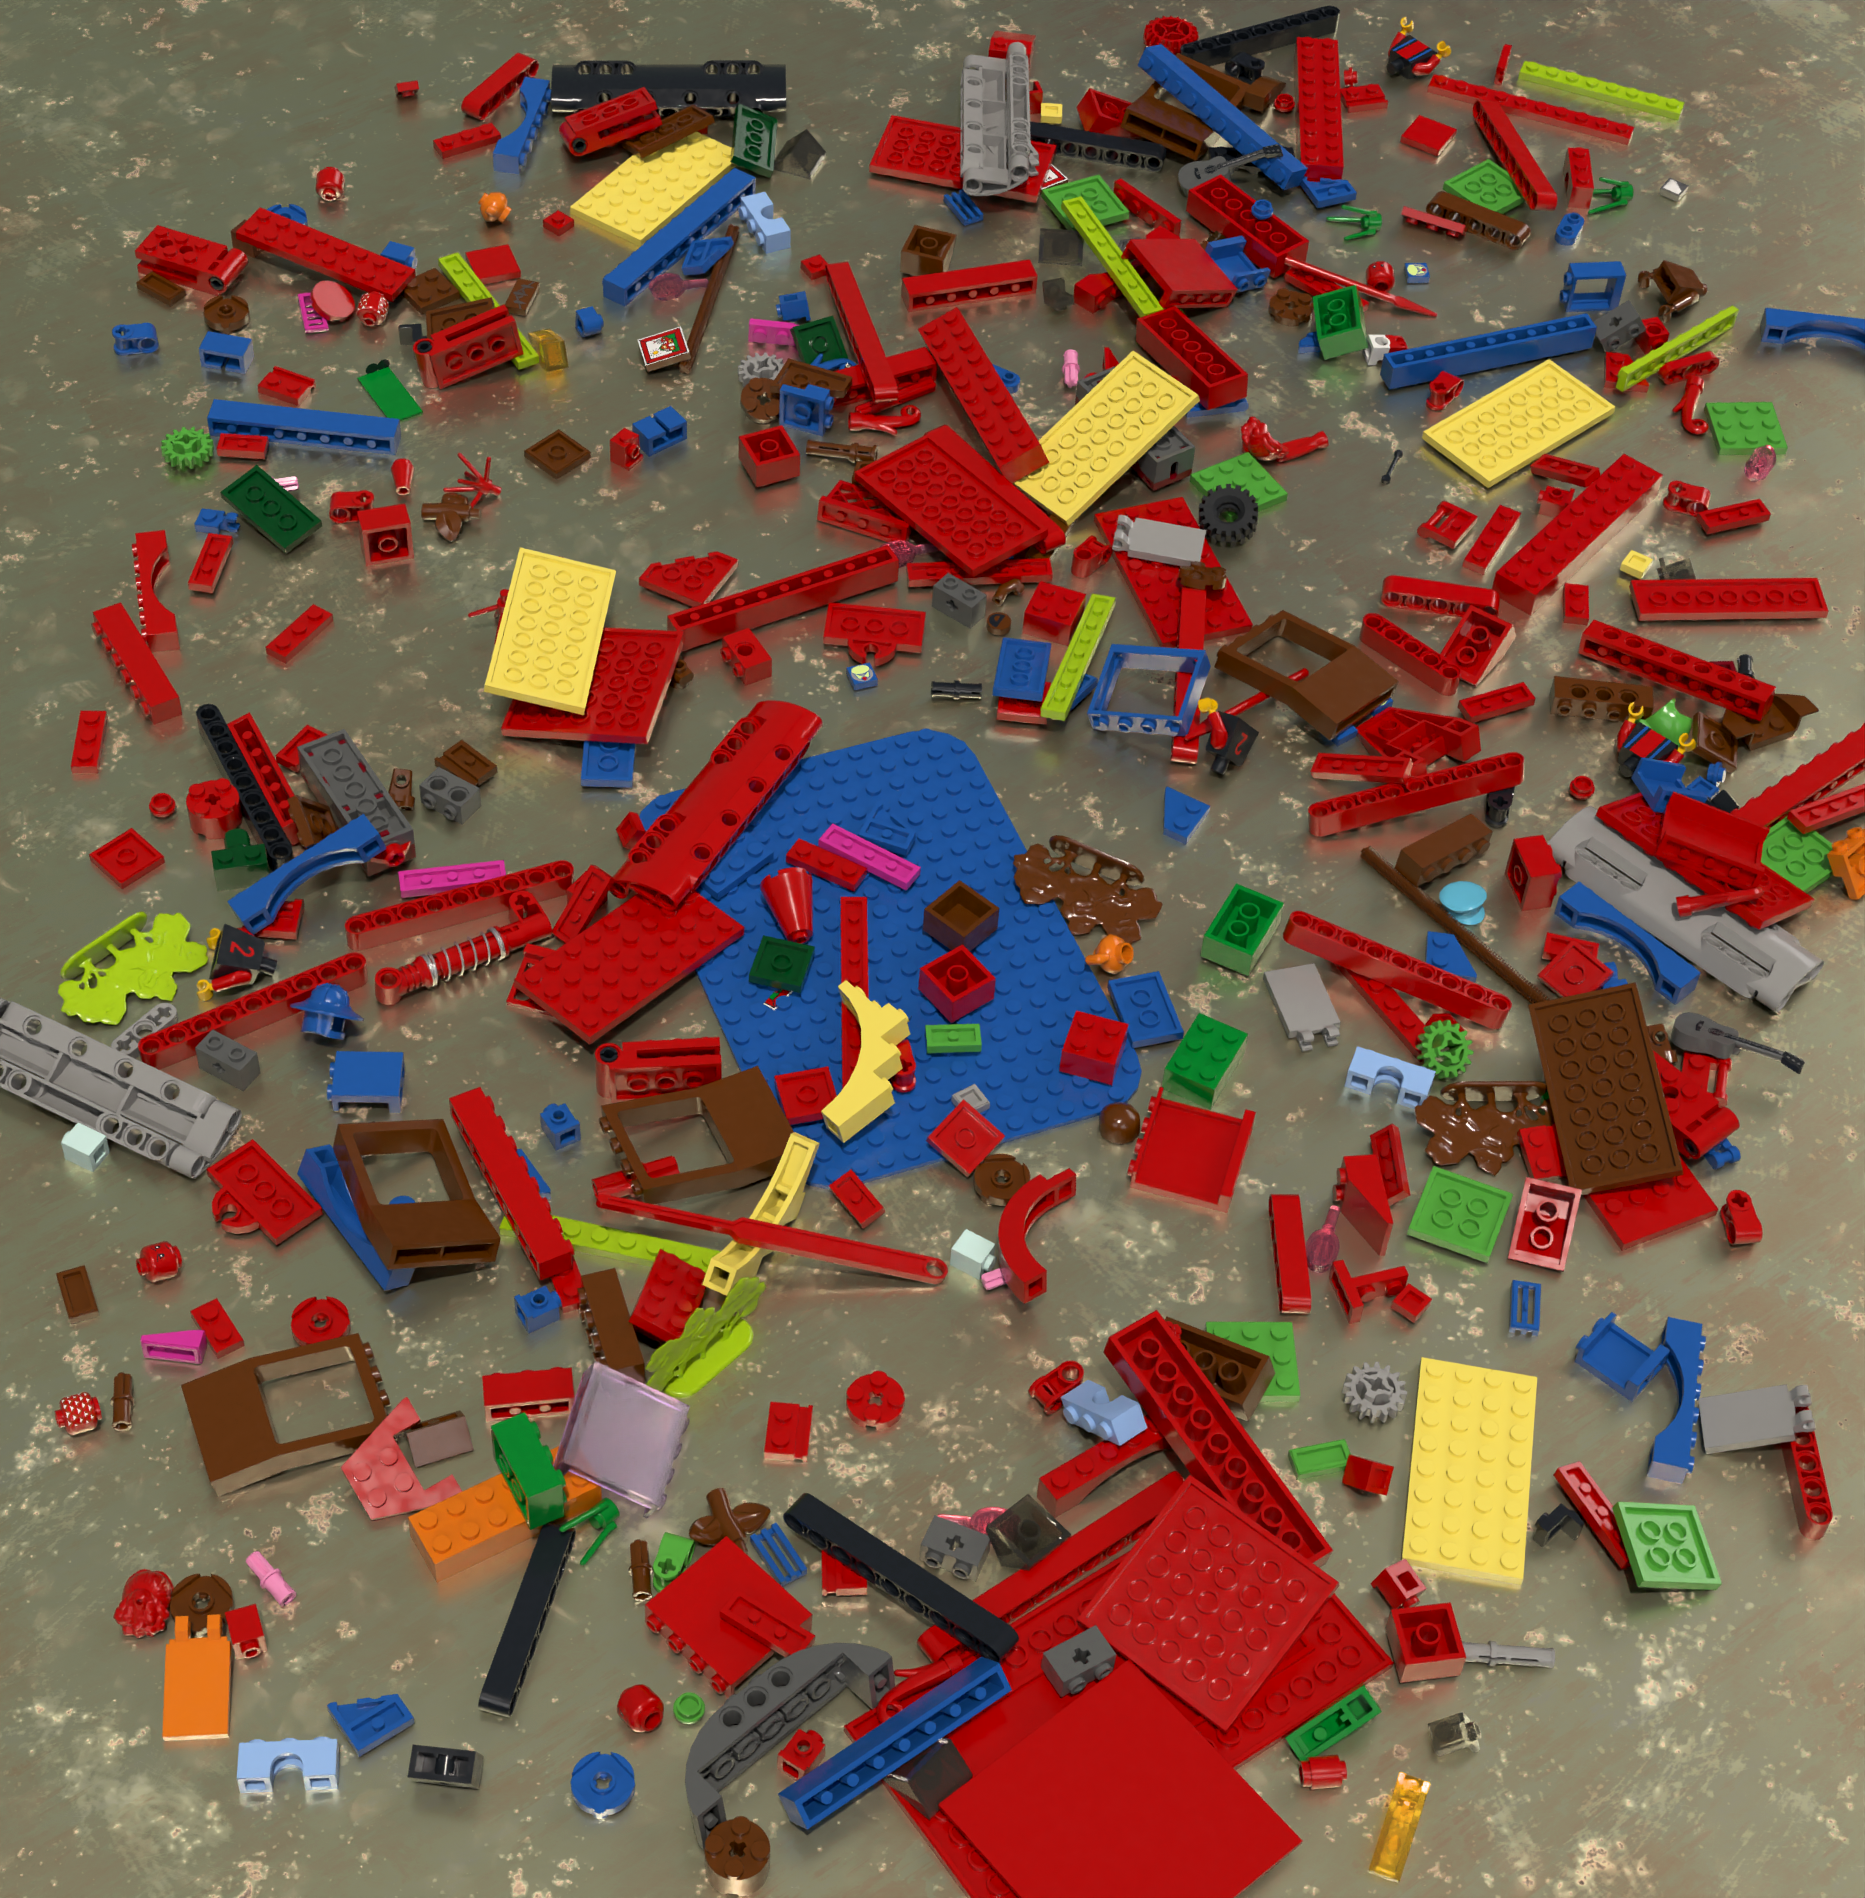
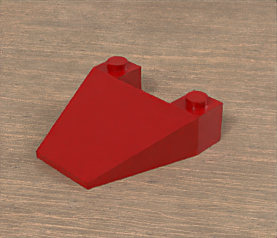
(1419, 737)

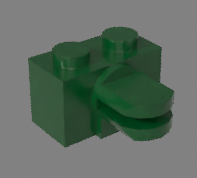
(240, 862)

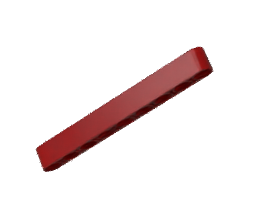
(1514, 156)
(952, 441)
(1189, 636)
(1416, 795)
(455, 906)
(1397, 970)
(250, 1011)

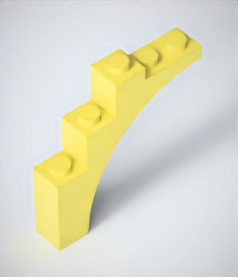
(868, 1088)
(777, 1206)

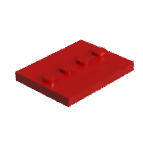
(1652, 1208)

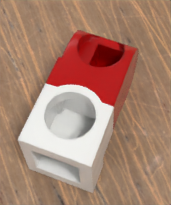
(1382, 344)

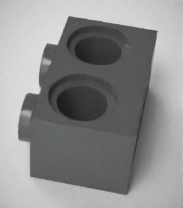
(450, 795)

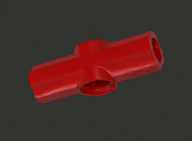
(619, 1185)

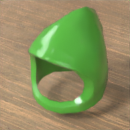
(1669, 722)

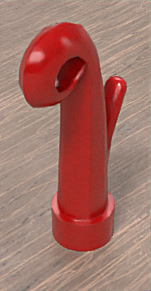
(1693, 389)
(884, 423)
(1689, 905)
(917, 1680)

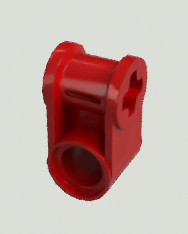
(1443, 390)
(1689, 498)
(346, 504)
(1089, 557)
(905, 1079)
(1740, 1219)
(1054, 1385)

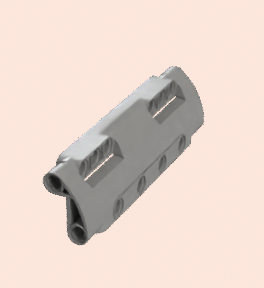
(985, 104)
(1656, 911)
(99, 1094)

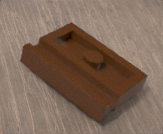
(466, 763)

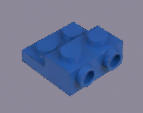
(806, 409)

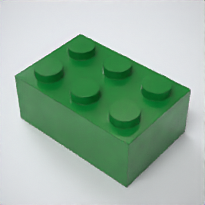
(1340, 322)
(1242, 929)
(1204, 1061)
(528, 1470)

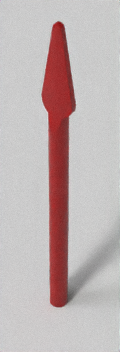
(1398, 301)
(1205, 727)

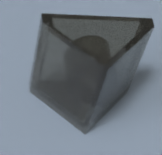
(800, 156)
(1060, 247)
(1025, 1534)
(930, 1776)

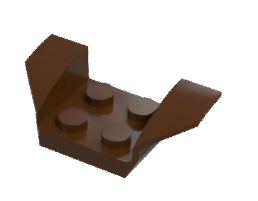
(1777, 724)

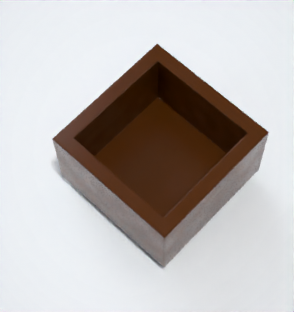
(960, 917)

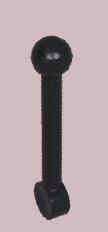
(1386, 478)

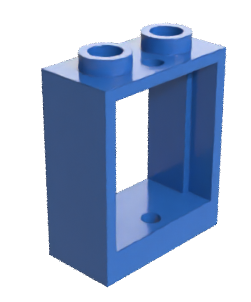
(1593, 301)

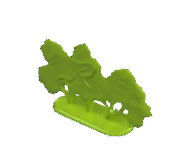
(140, 969)
(707, 1344)

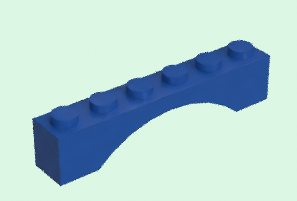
(512, 150)
(1786, 325)
(349, 845)
(1587, 911)
(326, 1183)
(1671, 1448)

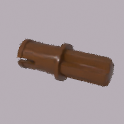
(122, 1402)
(640, 1570)

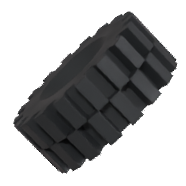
(1233, 501)

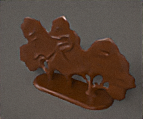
(1087, 898)
(1483, 1130)

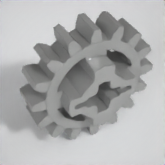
(759, 367)
(1374, 1392)

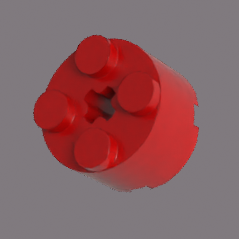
(213, 808)

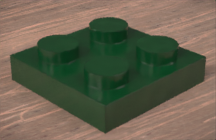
(818, 338)
(781, 964)

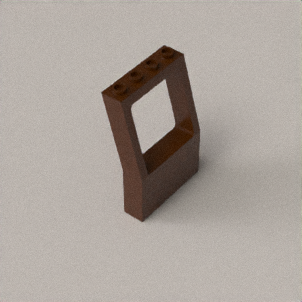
(1174, 126)
(1328, 698)
(741, 1117)
(421, 1231)
(236, 1424)

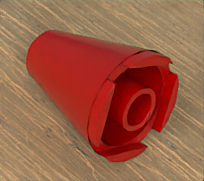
(791, 902)

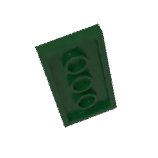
(754, 140)
(271, 509)

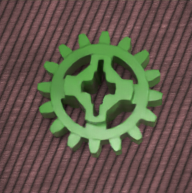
(187, 448)
(1440, 1036)

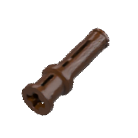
(852, 452)

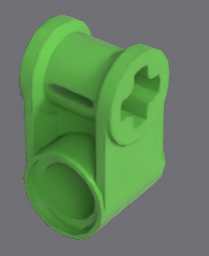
(672, 1559)

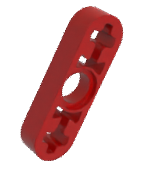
(1676, 371)

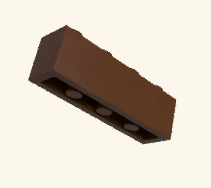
(1443, 850)

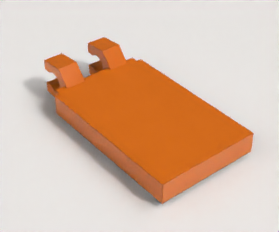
(197, 1683)

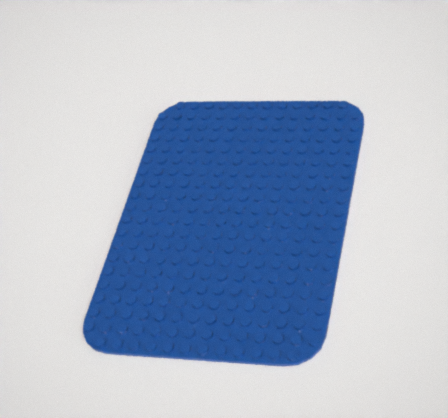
(1036, 962)

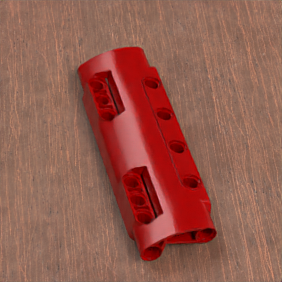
(717, 804)

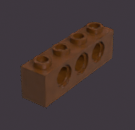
(1599, 699)

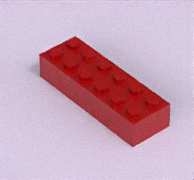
(1228, 210)
(1192, 357)

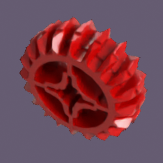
(1170, 33)

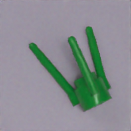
(1621, 193)
(1370, 221)
(600, 1515)

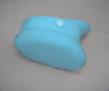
(1464, 901)

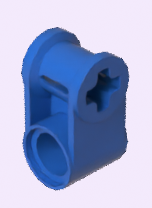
(136, 338)

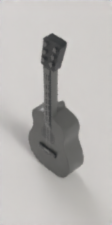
(1202, 171)
(1704, 1035)

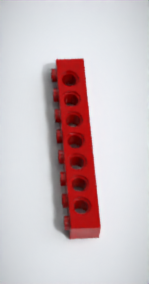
(1677, 670)

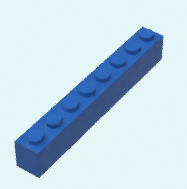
(306, 426)
(894, 1742)

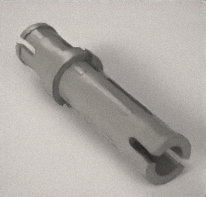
(1505, 1654)

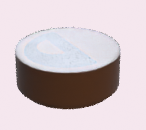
(998, 623)

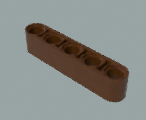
(1480, 220)

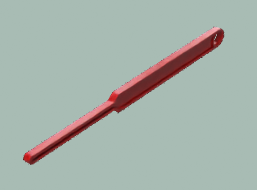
(791, 1240)

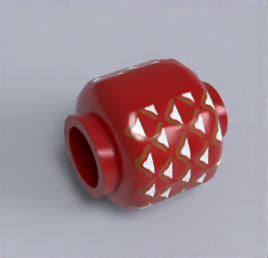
(372, 308)
(78, 1413)

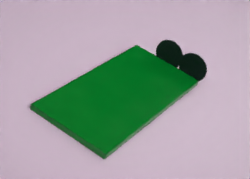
(388, 392)

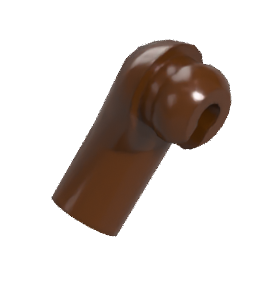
(1003, 590)

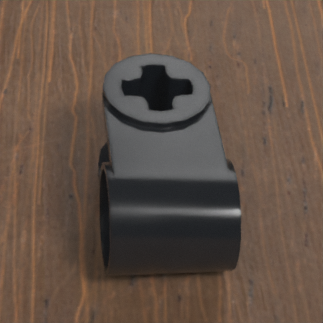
(1245, 67)
(1498, 807)

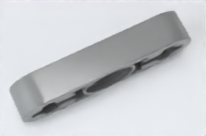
(148, 1021)

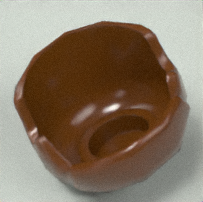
(1119, 1123)

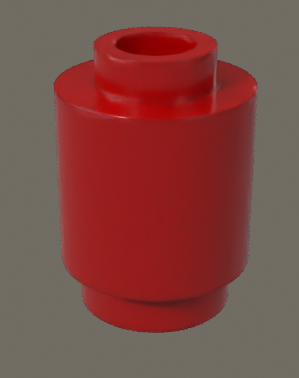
(1322, 1772)

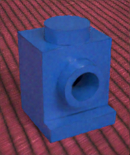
(793, 307)
(557, 1121)
(537, 1308)

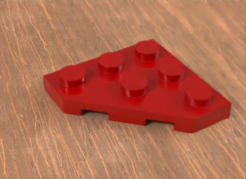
(689, 578)

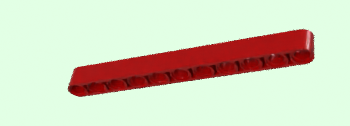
(861, 333)
(1065, 1564)

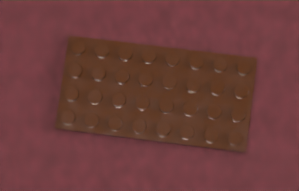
(1605, 1089)

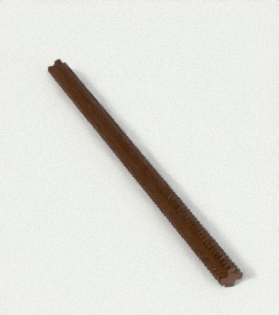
(708, 302)
(1464, 937)

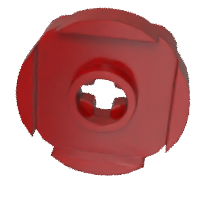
(311, 1310)
(878, 1386)

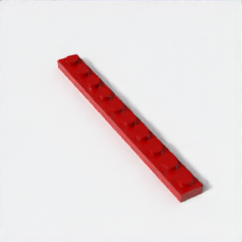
(1533, 110)
(854, 970)

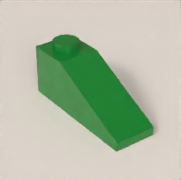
(1334, 1722)

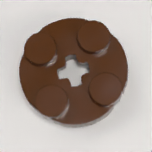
(1285, 299)
(235, 314)
(751, 405)
(1199, 576)
(987, 1175)
(203, 1588)

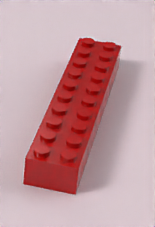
(1318, 108)
(983, 396)
(1576, 534)
(1208, 1433)

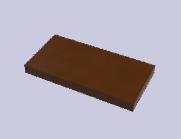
(673, 129)

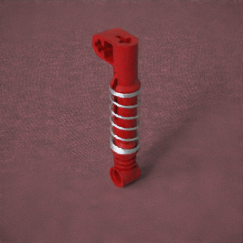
(494, 944)

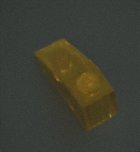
(550, 350)
(1399, 1827)

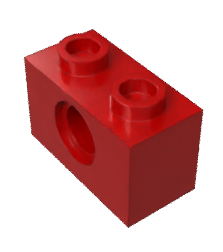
(746, 656)

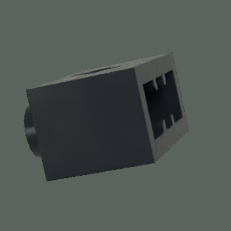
(445, 1766)

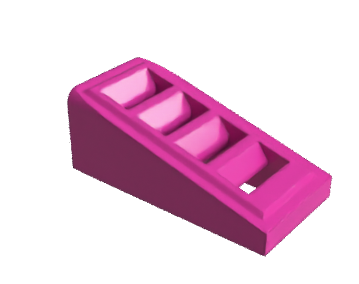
(305, 301)
(176, 1346)

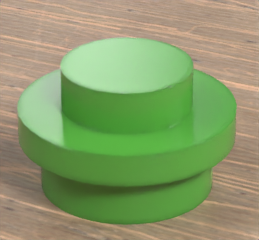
(689, 1708)

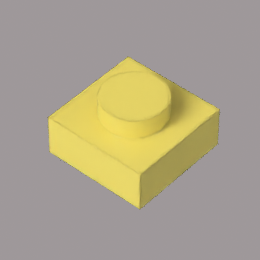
(1051, 113)
(1636, 564)

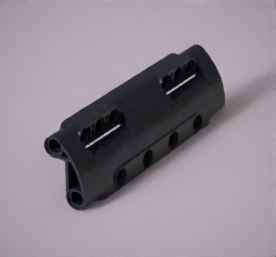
(672, 85)

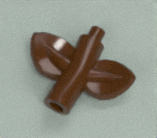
(450, 514)
(728, 1522)

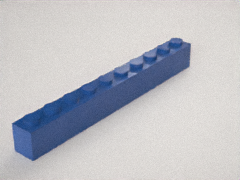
(1220, 114)
(674, 239)
(1488, 350)

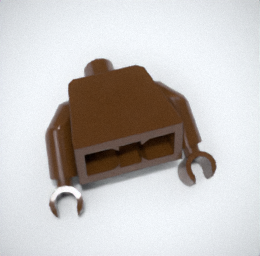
(1677, 284)

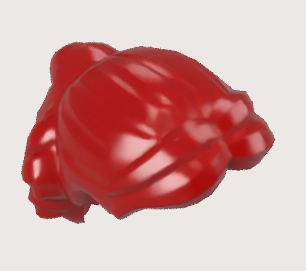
(1259, 441)
(144, 1603)

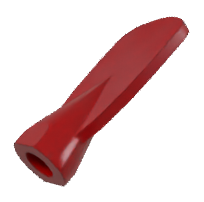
(1304, 445)

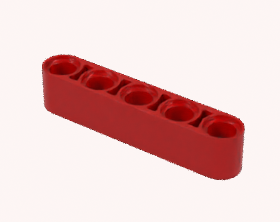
(499, 86)
(1437, 596)
(1410, 654)
(1289, 1253)
(1807, 1482)

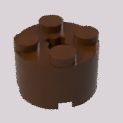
(737, 1857)

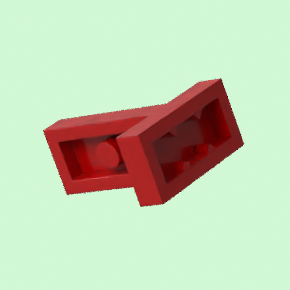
(1364, 1288)

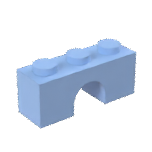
(758, 215)
(1372, 1068)
(1091, 1410)
(263, 1760)

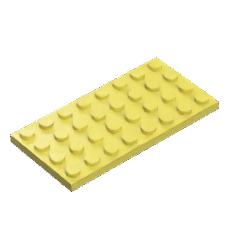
(653, 190)
(1518, 423)
(1105, 436)
(550, 631)
(1470, 1471)

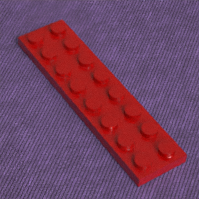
(325, 254)
(1728, 599)

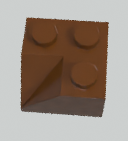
(927, 251)

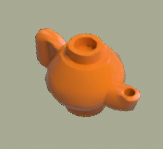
(494, 207)
(1111, 954)

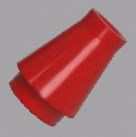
(402, 473)

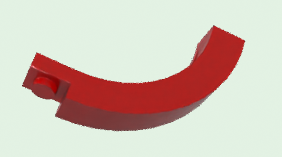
(1031, 1201)

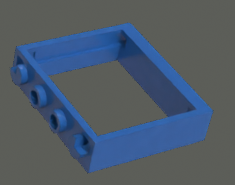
(1150, 659)

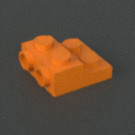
(1848, 861)

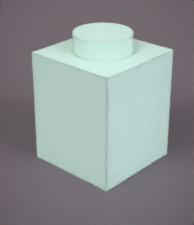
(85, 1147)
(973, 1254)

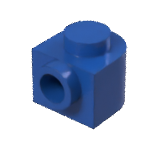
(588, 322)

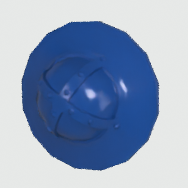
(327, 1011)

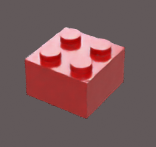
(769, 456)
(385, 534)
(1053, 613)
(1532, 872)
(956, 983)
(1093, 1047)
(1425, 1642)

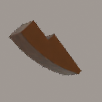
(1263, 93)

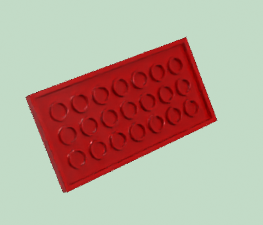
(932, 155)
(951, 504)
(1156, 583)
(1642, 826)
(626, 961)

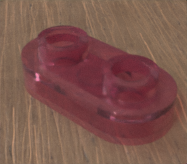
(1760, 463)

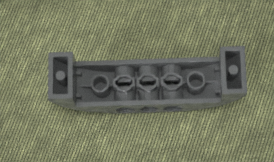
(771, 1710)

